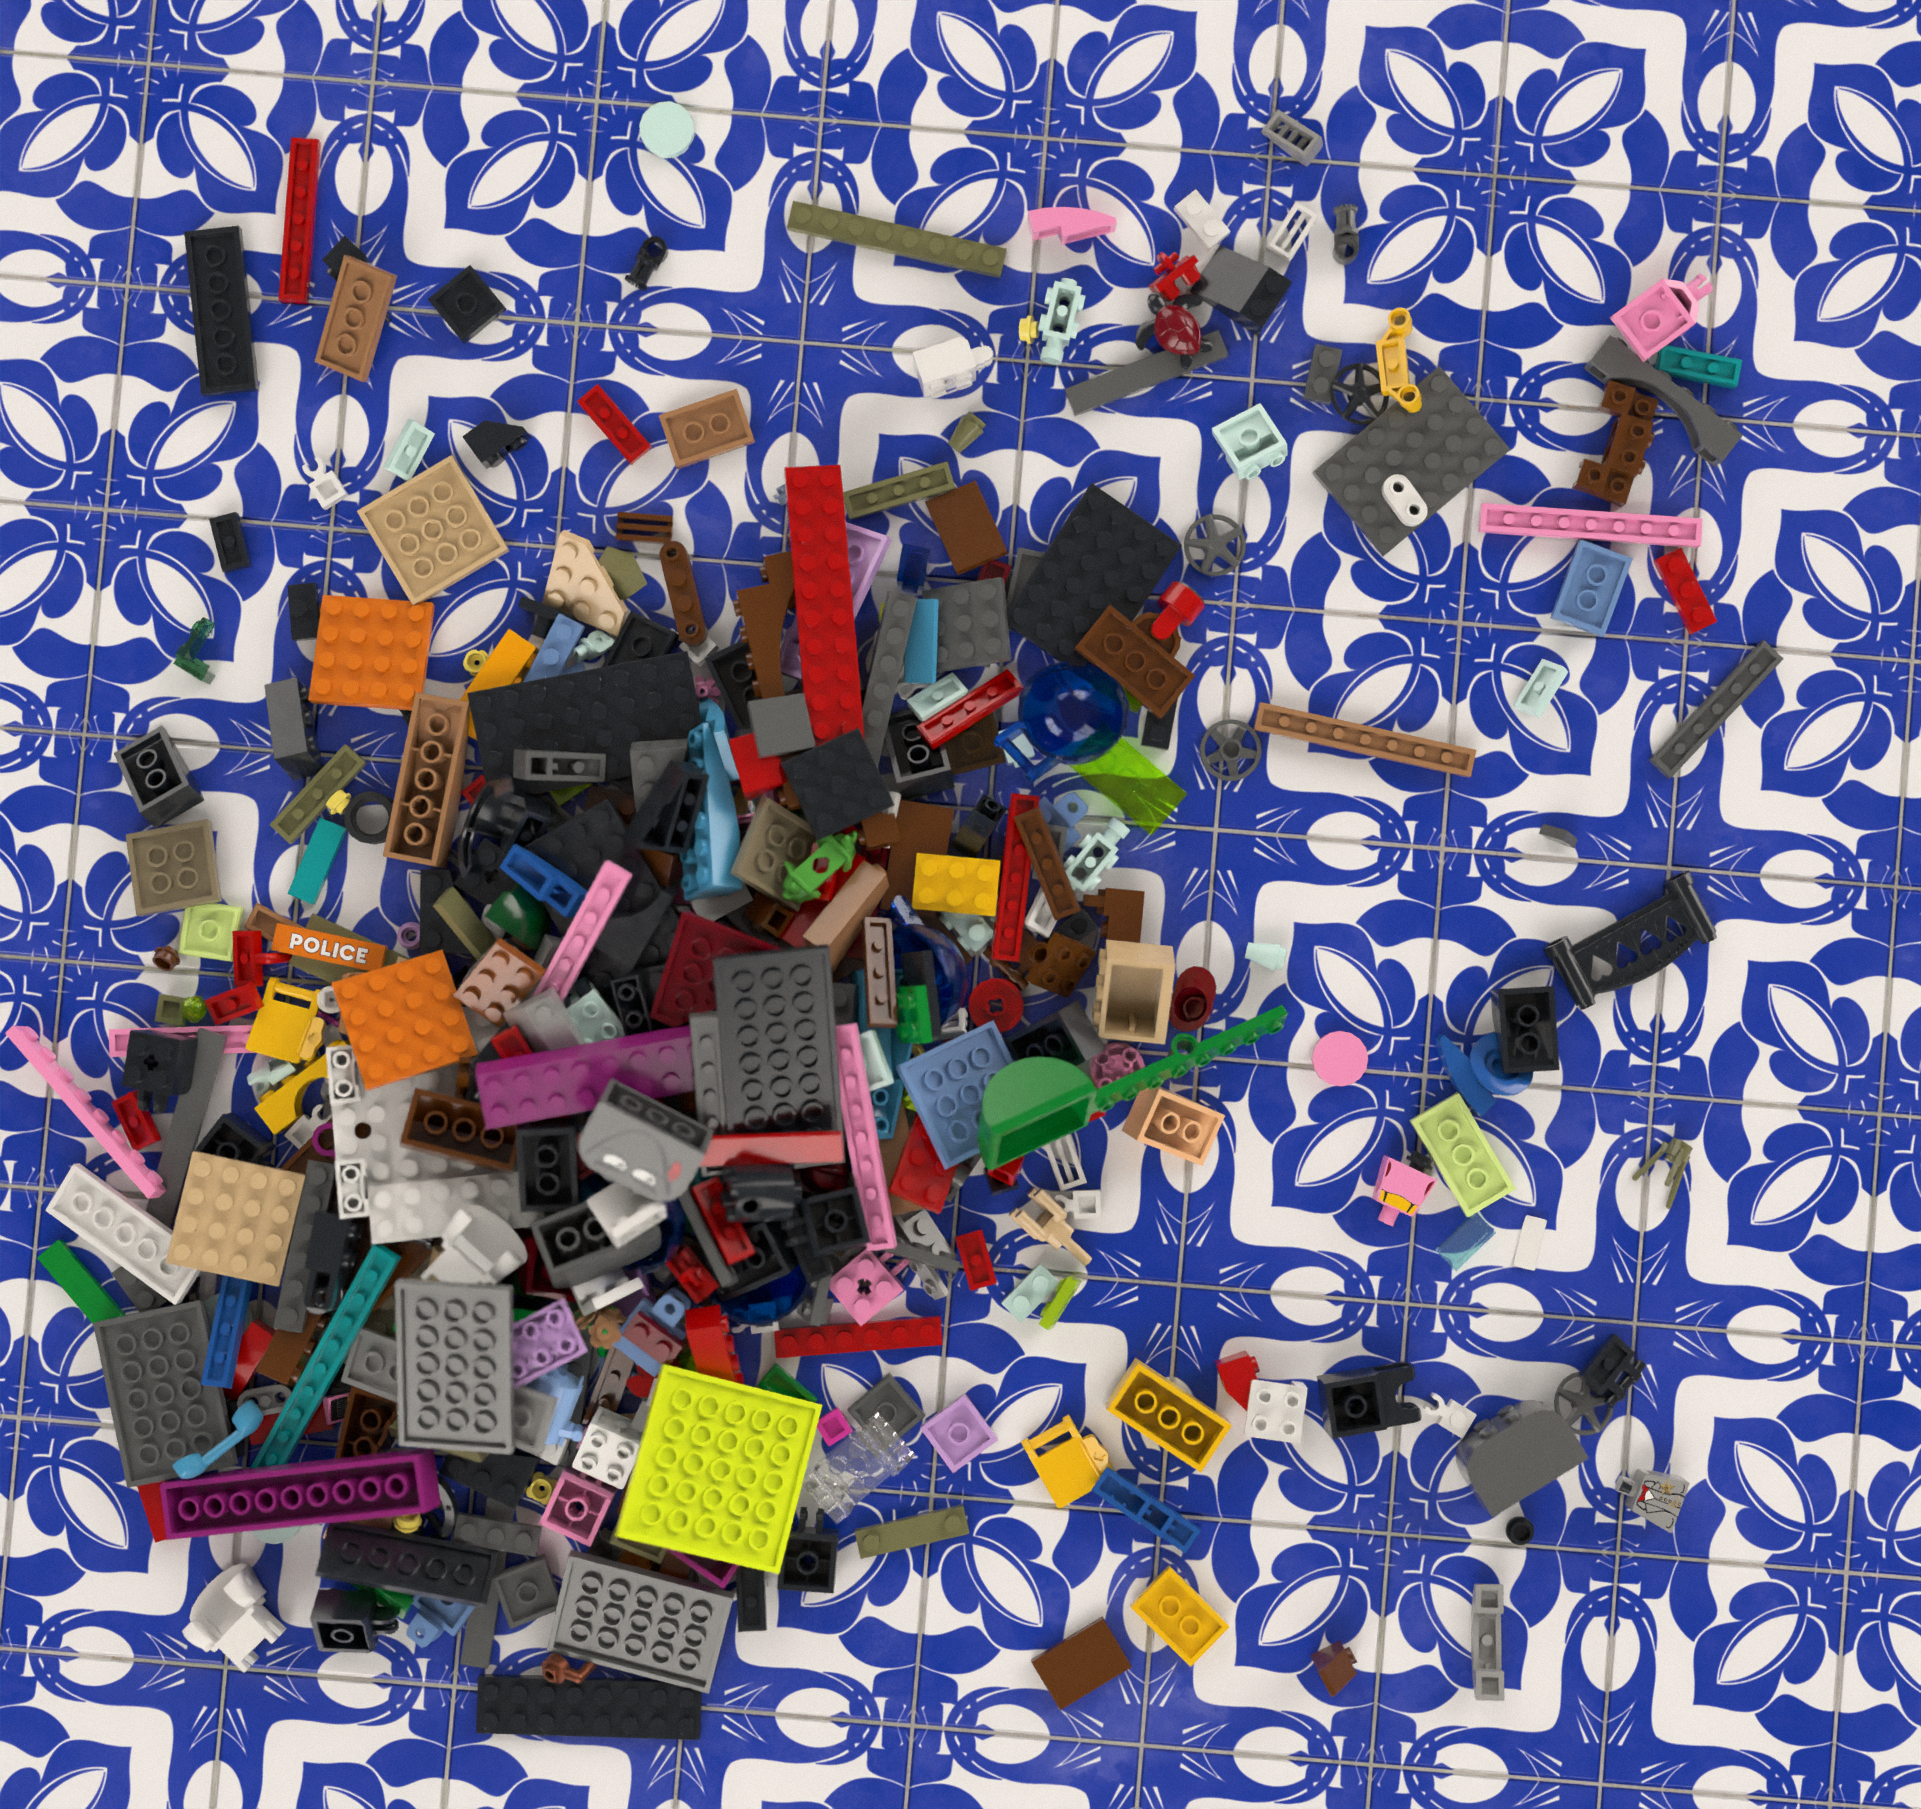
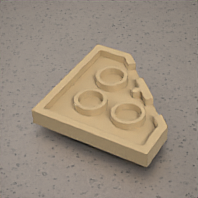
(583, 586)

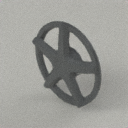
(1215, 544)
(1230, 750)
(1582, 1404)

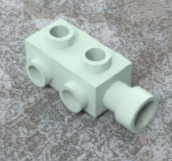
(1060, 316)
(1092, 864)

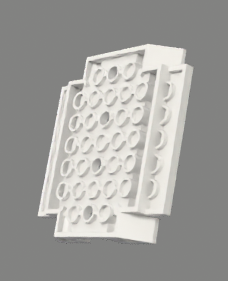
(401, 1188)

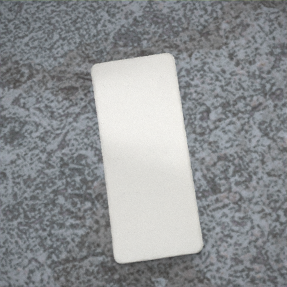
(1529, 1242)

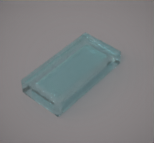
(1465, 1241)

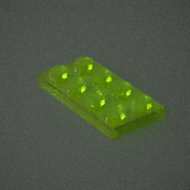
(1133, 785)

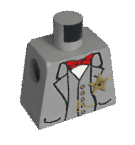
(1654, 1496)

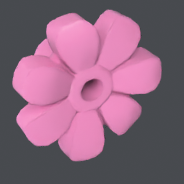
(708, 686)

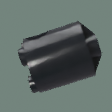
(759, 1193)

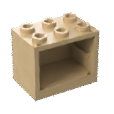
(1133, 991)

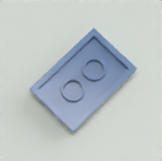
(1591, 588)

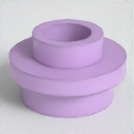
(402, 935)

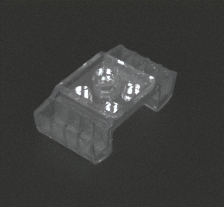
(856, 1467)

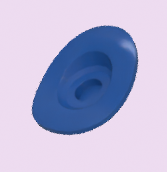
(1488, 1071)

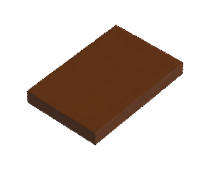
(966, 528)
(1081, 1663)

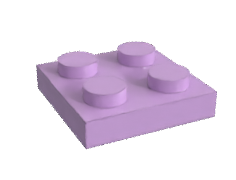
(958, 1433)

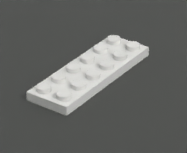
(120, 1231)

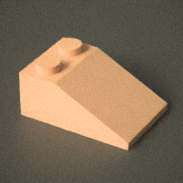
(1173, 1124)

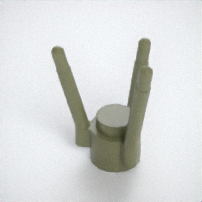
(1676, 1153)

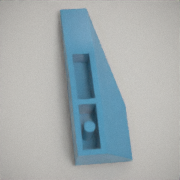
(716, 831)
(887, 1098)

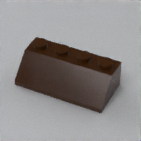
(457, 1132)

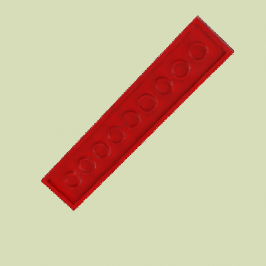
(823, 600)

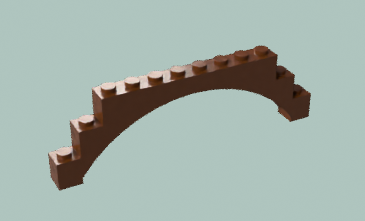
(763, 617)

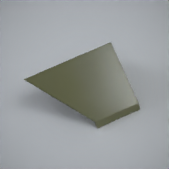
(623, 572)

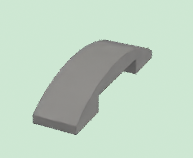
(1486, 1642)

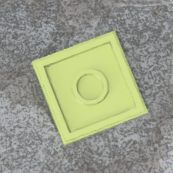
(209, 930)

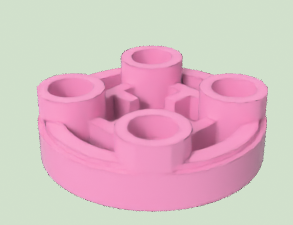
(1114, 1063)

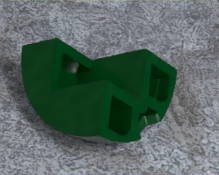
(521, 916)

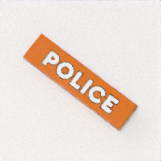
(328, 947)

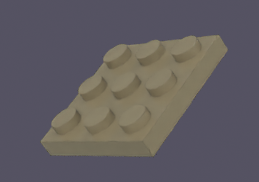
(771, 840)
(173, 867)

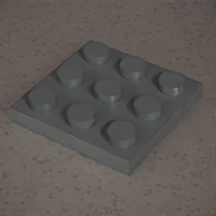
(971, 624)

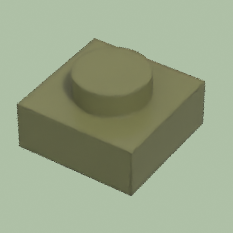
(170, 1010)

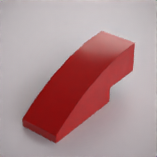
(252, 1348)

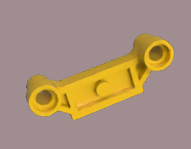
(1394, 363)

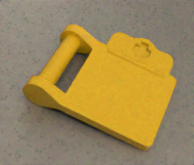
(287, 1029)
(1071, 1466)

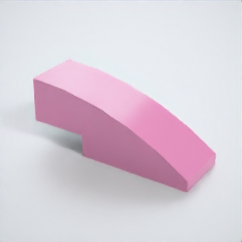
(1069, 223)

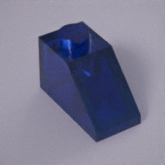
(913, 568)

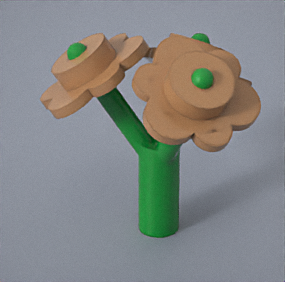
(604, 1331)

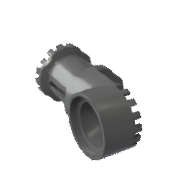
(1345, 232)

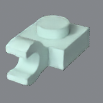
(272, 1072)

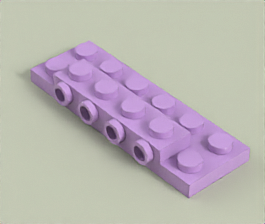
(865, 554)

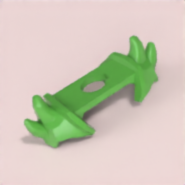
(803, 881)

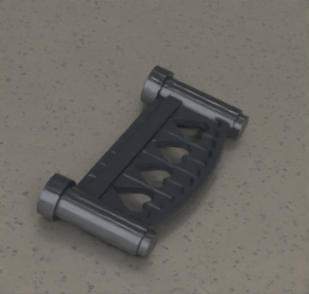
(1576, 960)

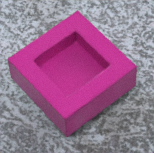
(833, 1426)

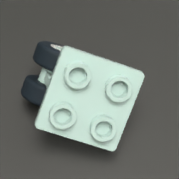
(592, 1014)

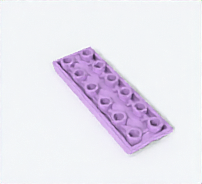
(545, 1342)

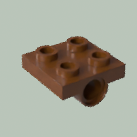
(1059, 964)

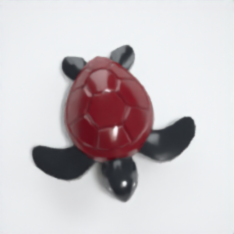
(1174, 327)

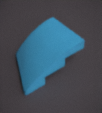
(713, 715)

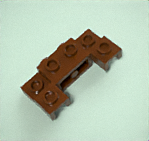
(1625, 446)

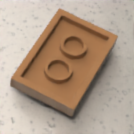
(706, 429)

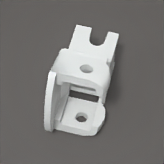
(477, 1248)
(232, 1616)

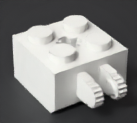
(949, 366)

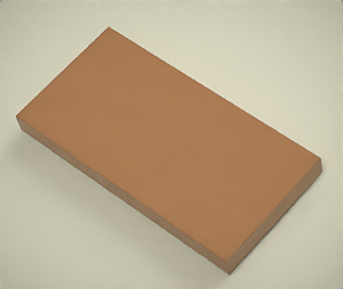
(355, 318)

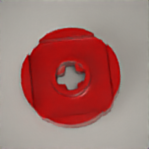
(994, 989)

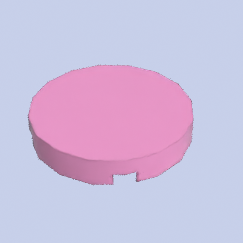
(1339, 1058)

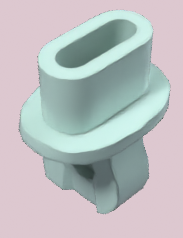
(592, 646)

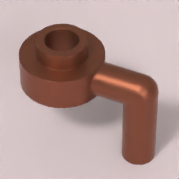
(557, 1669)

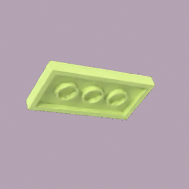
(1462, 1154)

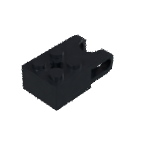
(331, 1259)
(1374, 1401)

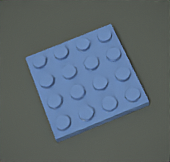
(950, 1089)

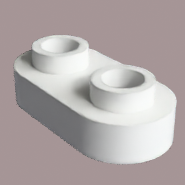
(1402, 501)

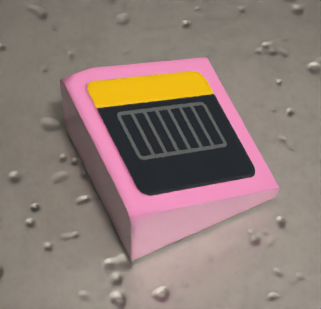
(335, 1407)

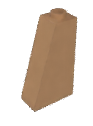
(842, 917)

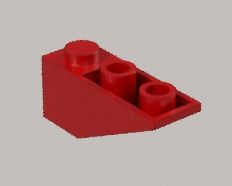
(1236, 1375)

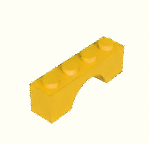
(284, 1106)

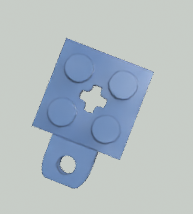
(1061, 815)
(667, 1313)
(435, 1618)

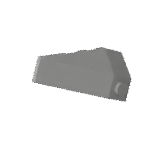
(545, 1022)

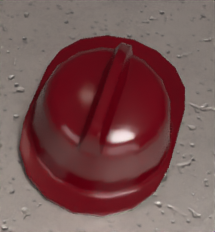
(1192, 999)
(822, 1178)

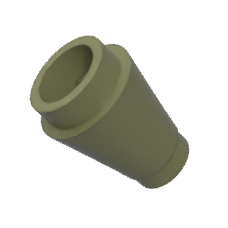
(966, 432)

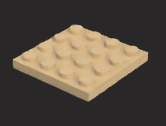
(433, 530)
(236, 1218)

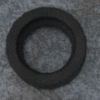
(351, 813)

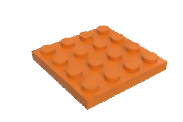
(371, 652)
(403, 1020)

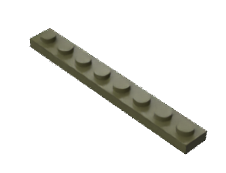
(896, 239)

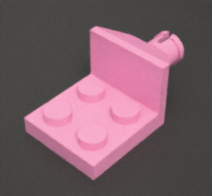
(1660, 314)

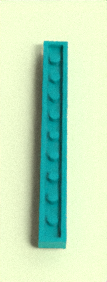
(328, 1357)

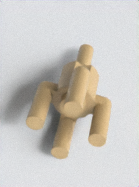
(1049, 1225)

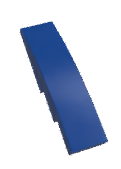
(1146, 1509)

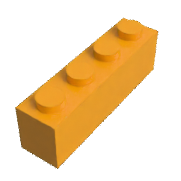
(503, 667)

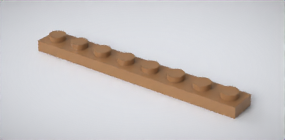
(1364, 739)

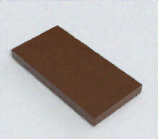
(921, 830)

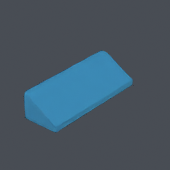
(922, 644)

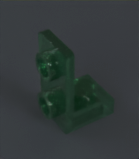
(187, 652)

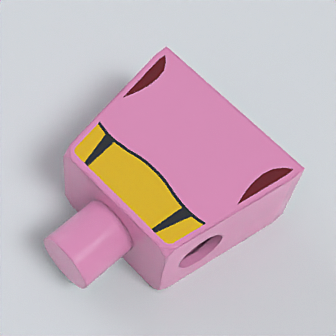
(1400, 1189)

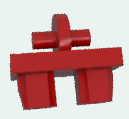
(1165, 283)
(692, 1275)

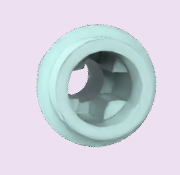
(1267, 955)

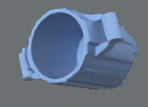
(567, 1389)

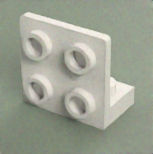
(625, 1213)
(604, 1290)
(1276, 1411)
(608, 1448)

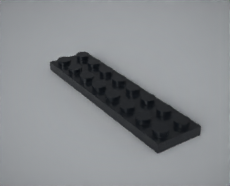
(587, 1708)

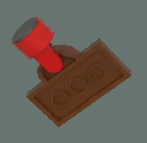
(1144, 650)

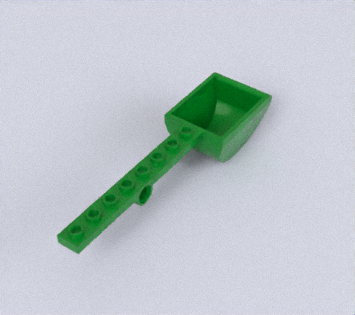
(1050, 1098)

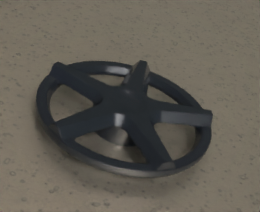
(1358, 394)

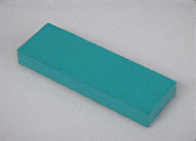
(1699, 366)
(317, 861)

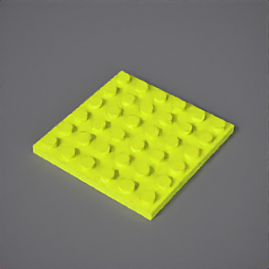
(719, 1469)

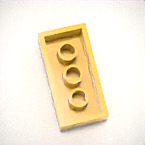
(1168, 1415)

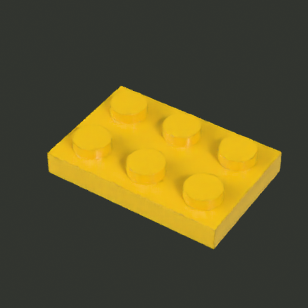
(956, 884)
(1179, 1615)

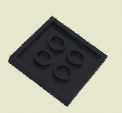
(837, 784)

